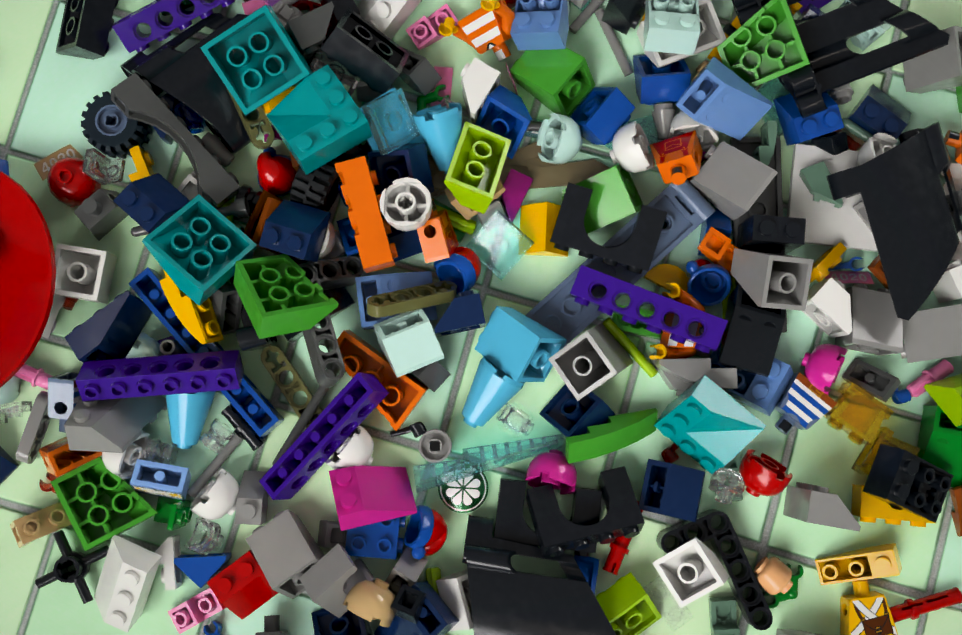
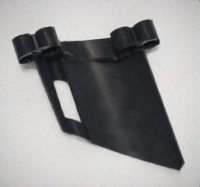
(194, 80)
(908, 213)
(521, 601)

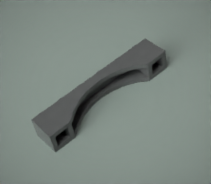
(140, 103)

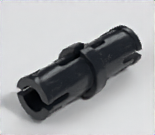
(242, 427)

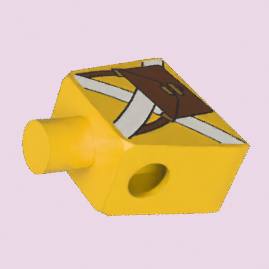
(865, 612)

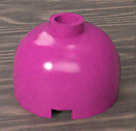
(823, 365)
(554, 469)

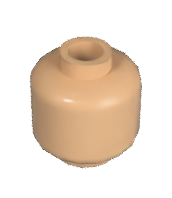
(773, 575)

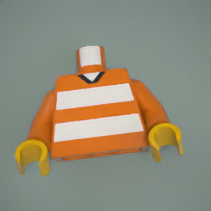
(484, 28)
(671, 349)

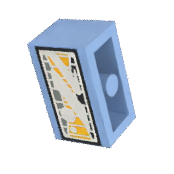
(160, 479)

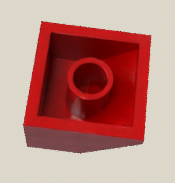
(242, 586)

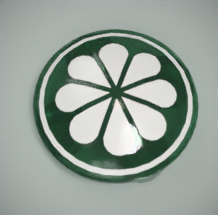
(464, 494)

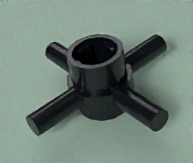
(81, 562)

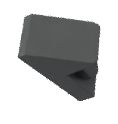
(871, 379)

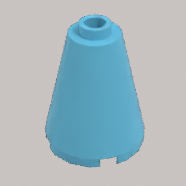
(440, 131)
(488, 393)
(187, 416)

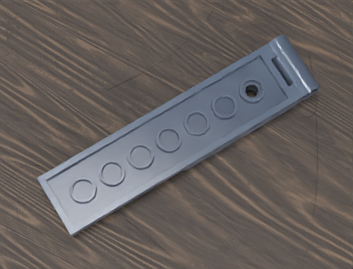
(685, 212)

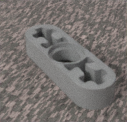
(34, 430)

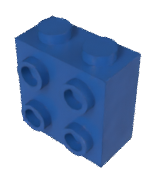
(376, 539)

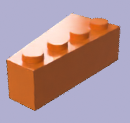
(365, 214)
(403, 391)

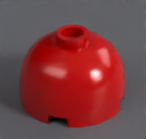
(69, 183)
(763, 474)

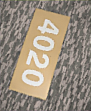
(44, 165)

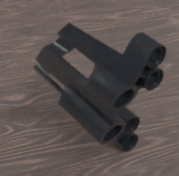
(831, 59)

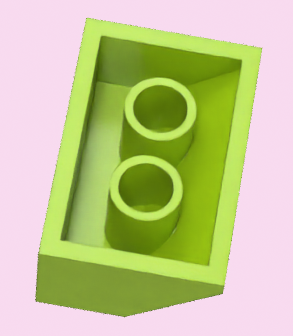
(476, 166)
(948, 396)
(628, 606)

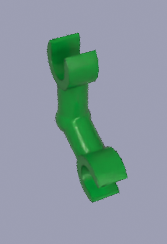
(423, 100)
(792, 593)

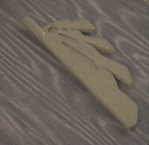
(528, 163)

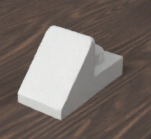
(170, 574)

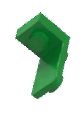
(173, 512)

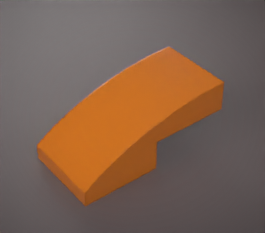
(717, 248)

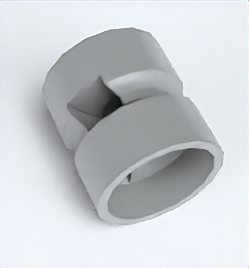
(435, 445)

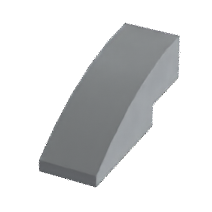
(693, 369)

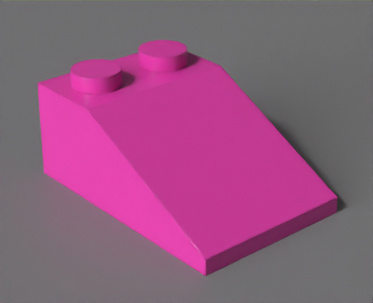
(371, 494)

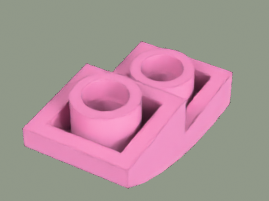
(425, 30)
(195, 610)

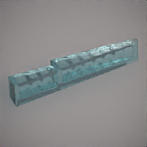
(482, 459)

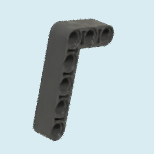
(326, 335)

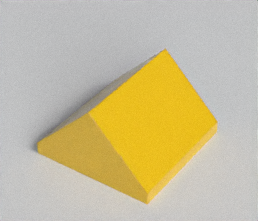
(538, 223)

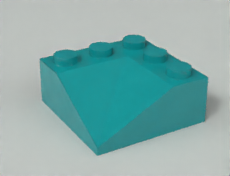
(256, 59)
(319, 120)
(199, 248)
(709, 424)

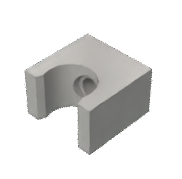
(333, 578)

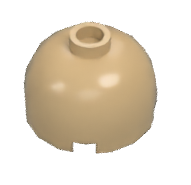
(371, 601)

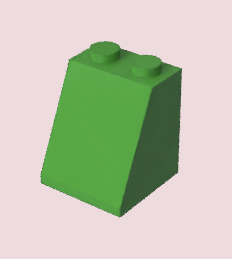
(554, 78)
(611, 199)

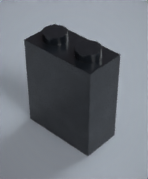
(771, 233)

